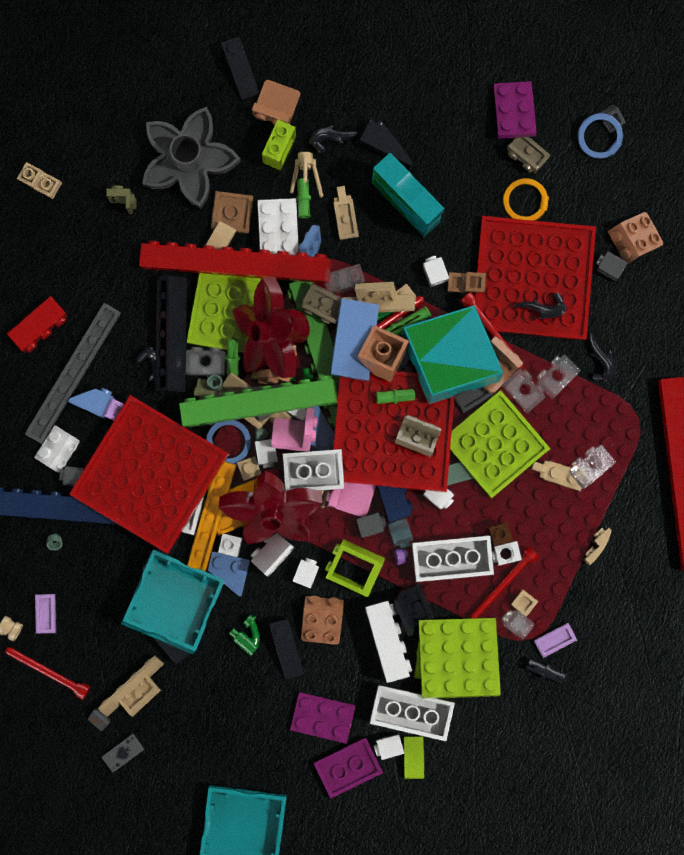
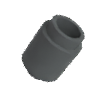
(70, 475)

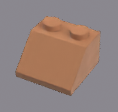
(383, 352)

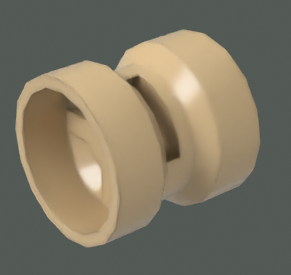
(10, 628)

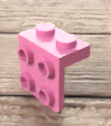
(294, 433)
(352, 499)

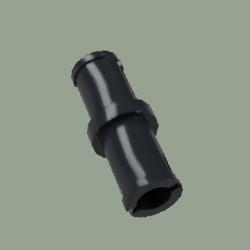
(545, 671)

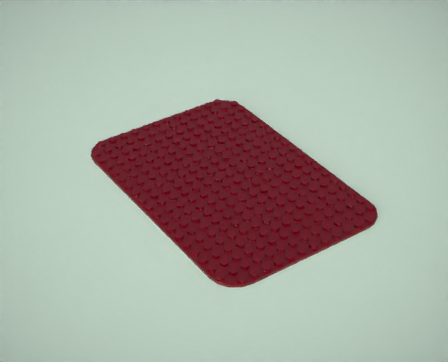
(540, 514)

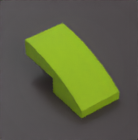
(413, 758)

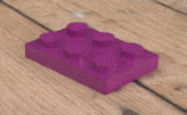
(514, 110)
(322, 717)
(348, 767)

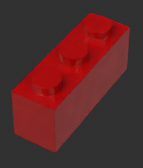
(38, 325)

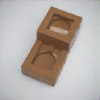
(466, 282)

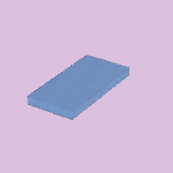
(352, 330)

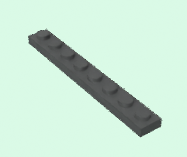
(73, 373)

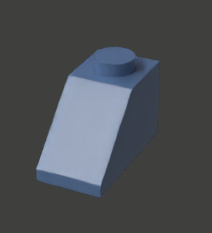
(93, 401)

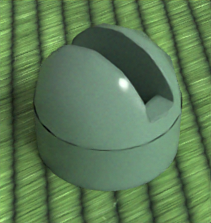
(210, 382)
(261, 434)
(54, 537)

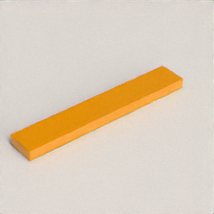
(210, 518)

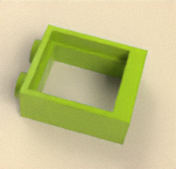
(278, 148)
(361, 553)

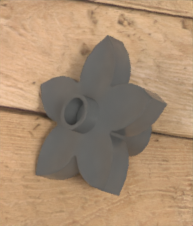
(187, 157)

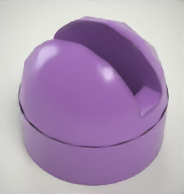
(401, 556)

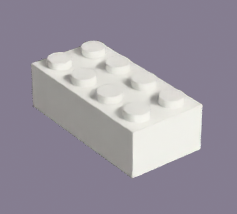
(278, 225)
(452, 558)
(387, 641)
(411, 713)

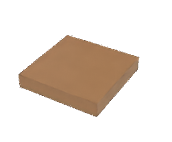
(232, 210)

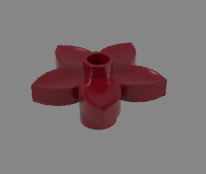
(271, 330)
(272, 508)

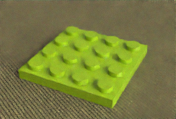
(212, 312)
(496, 444)
(459, 658)

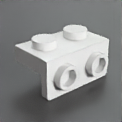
(57, 449)

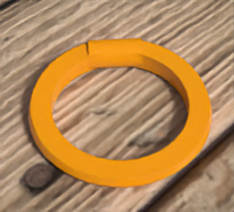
(543, 204)

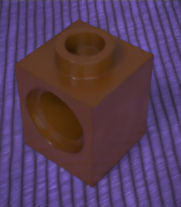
(500, 534)

